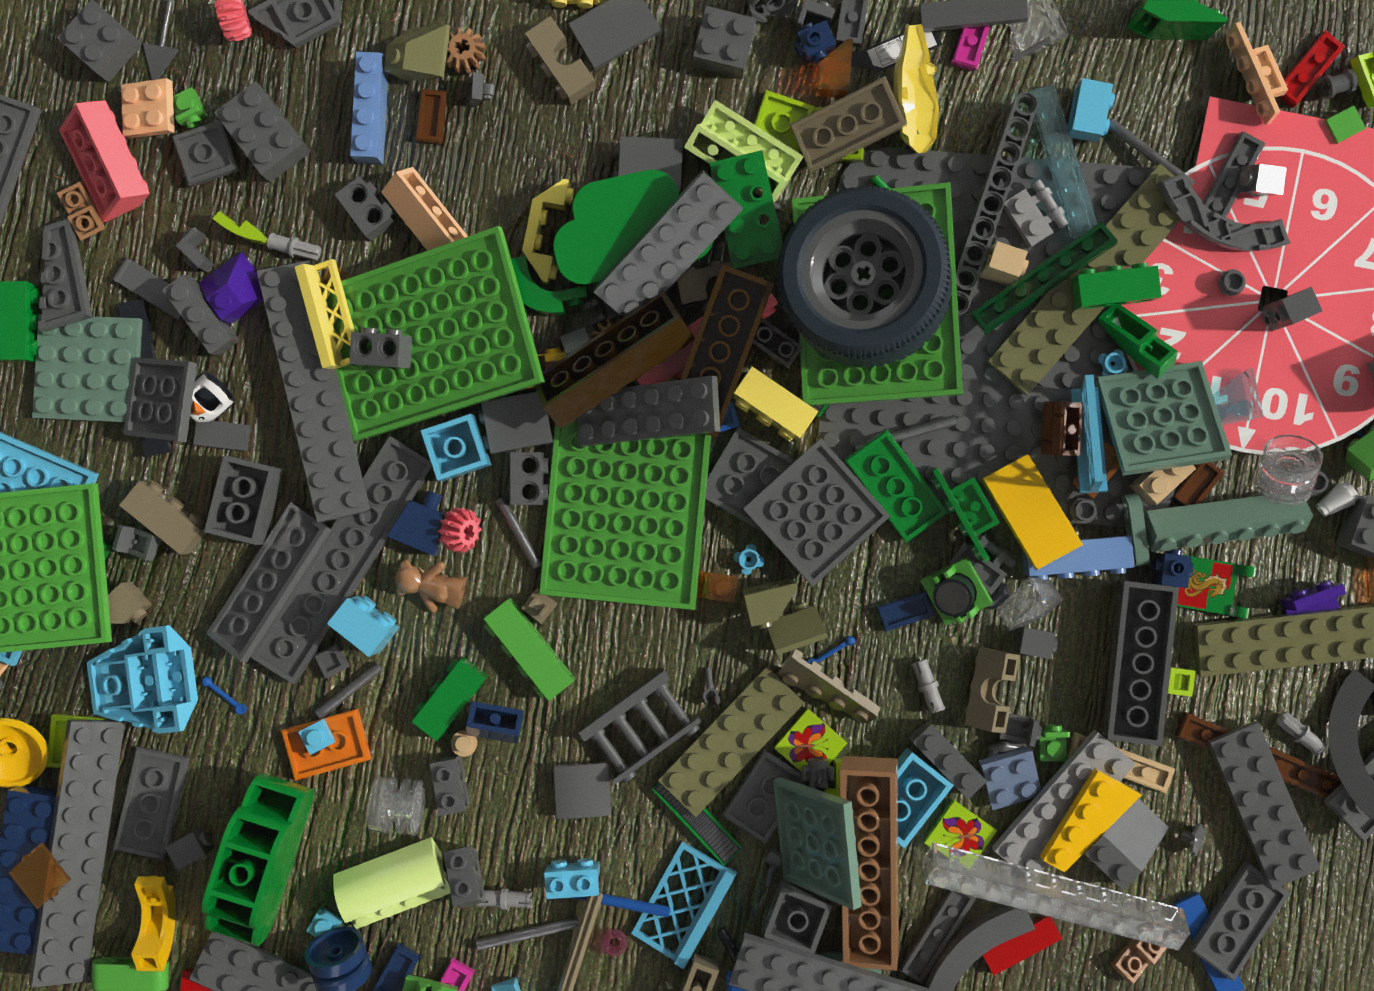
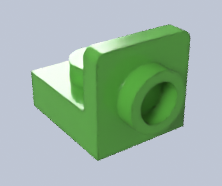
(189, 109)
(1052, 743)

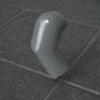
(1003, 746)

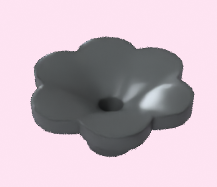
(1194, 838)

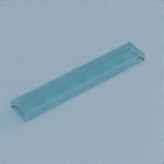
(1063, 162)

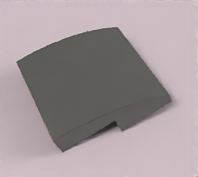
(581, 790)

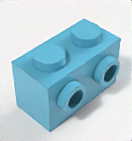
(1090, 110)

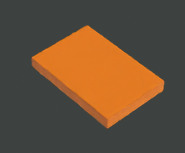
(349, 749)

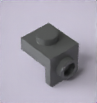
(813, 12)
(194, 256)
(136, 542)
(1022, 729)

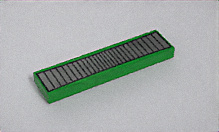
(704, 827)

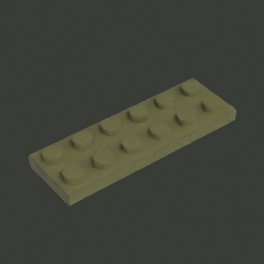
(730, 741)

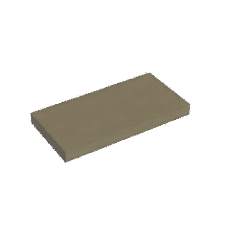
(848, 125)

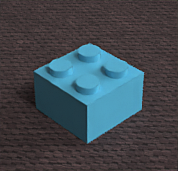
(456, 447)
(364, 624)

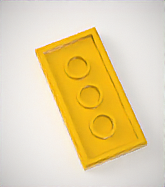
(1031, 512)

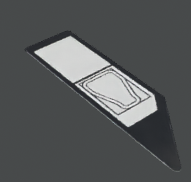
(885, 54)

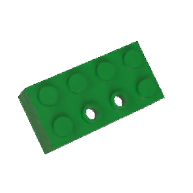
(747, 239)

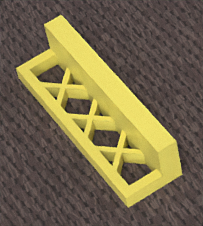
(319, 313)

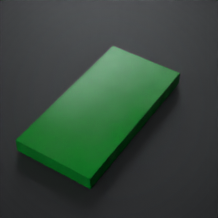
(896, 485)

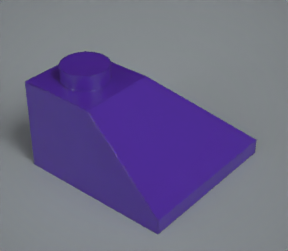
(233, 289)

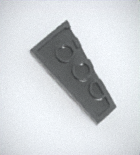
(63, 279)

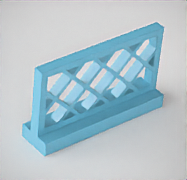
(1091, 462)
(703, 916)

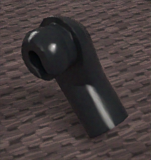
(999, 596)

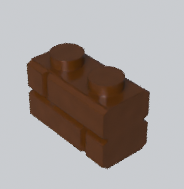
(1062, 428)

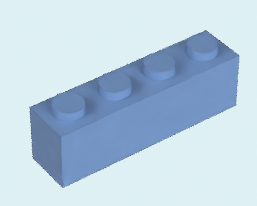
(369, 109)
(1094, 555)

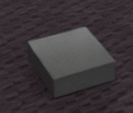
(331, 661)

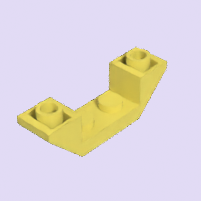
(557, 198)

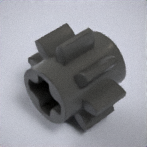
(817, 773)

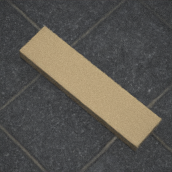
(1144, 772)

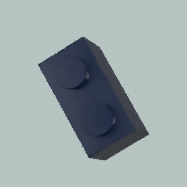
(494, 722)

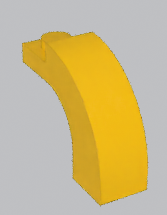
(157, 923)

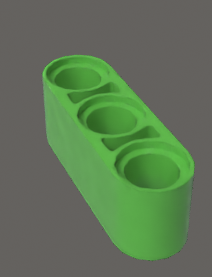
(121, 975)

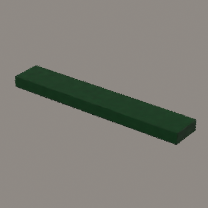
(1043, 277)

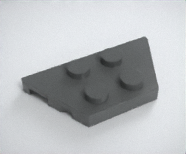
(298, 19)

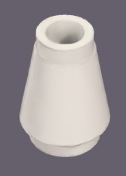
(1338, 499)

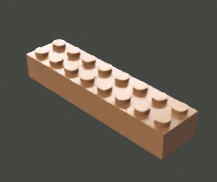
(873, 929)

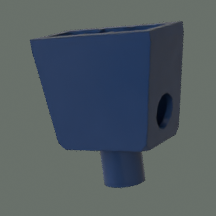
(420, 524)

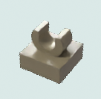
(539, 606)

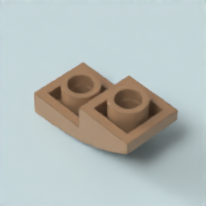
(81, 211)
(1135, 958)

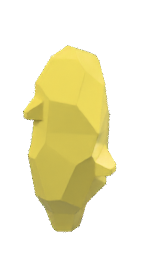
(916, 90)

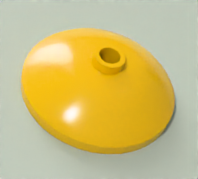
(24, 758)

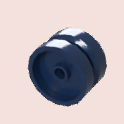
(338, 960)

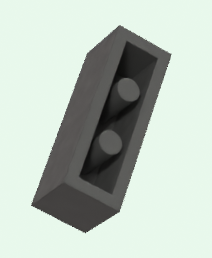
(199, 315)
(947, 759)

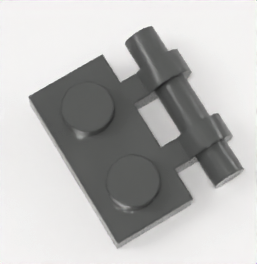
(987, 571)

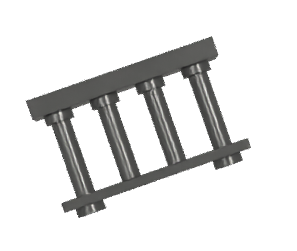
(617, 716)

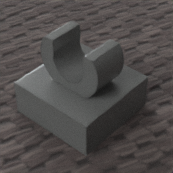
(478, 90)

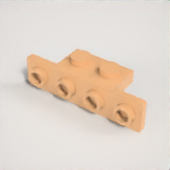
(1259, 71)

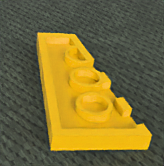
(1089, 816)

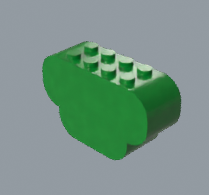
(609, 221)
(256, 859)

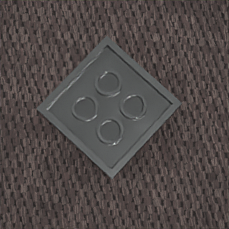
(160, 399)
(743, 472)

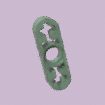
(1136, 528)

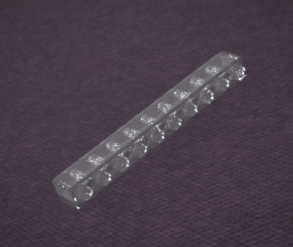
(1055, 896)

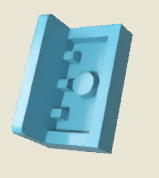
(572, 879)

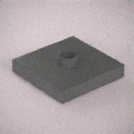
(205, 153)

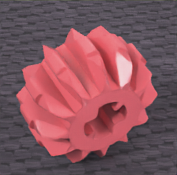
(233, 19)
(459, 530)

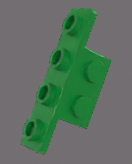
(972, 509)

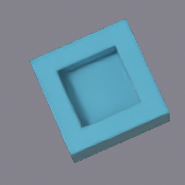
(316, 736)
(324, 921)

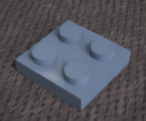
(1010, 777)

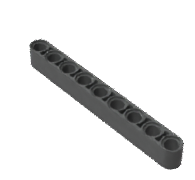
(995, 194)

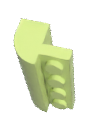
(728, 135)
(391, 883)

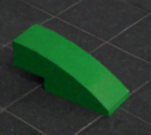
(1138, 340)

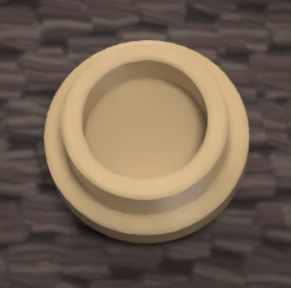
(463, 744)

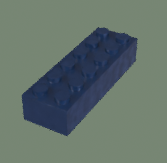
(24, 827)

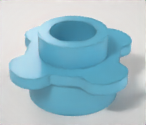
(1119, 360)
(756, 560)

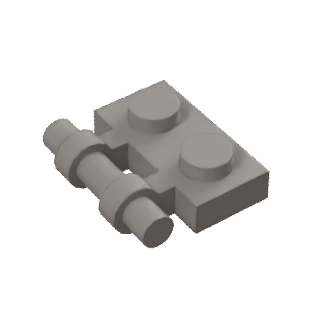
(1029, 219)

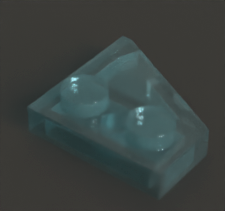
(1239, 399)

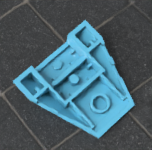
(145, 681)

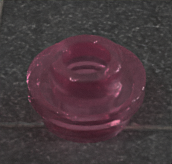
(614, 950)

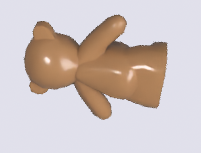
(431, 585)

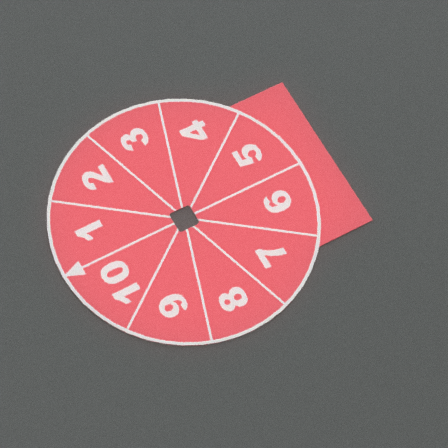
(1312, 372)

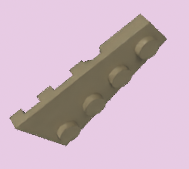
(829, 689)

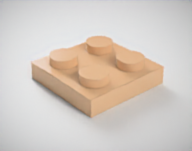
(147, 108)

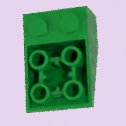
(1175, 20)

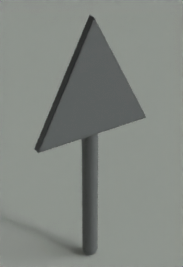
(160, 56)

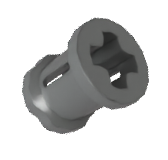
(1340, 83)

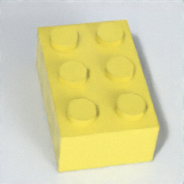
(774, 405)

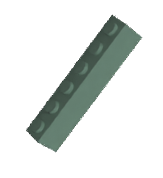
(1223, 522)

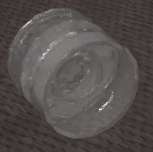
(1288, 469)
(396, 805)

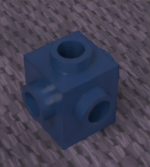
(814, 42)
(1172, 569)

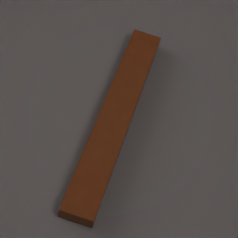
(1291, 769)

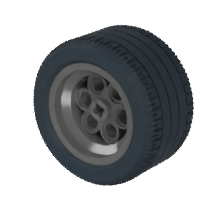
(842, 228)

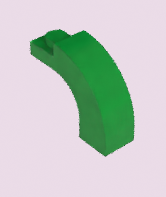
(541, 300)

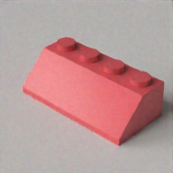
(103, 159)

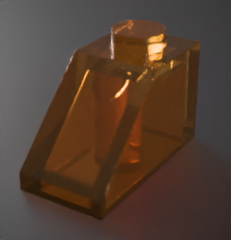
(834, 72)
(717, 586)

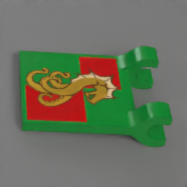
(1214, 587)

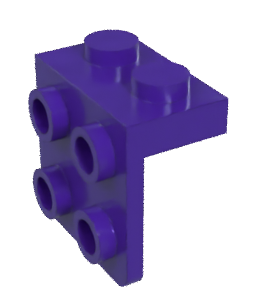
(1315, 599)

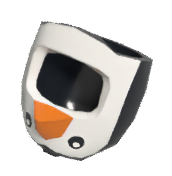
(209, 398)

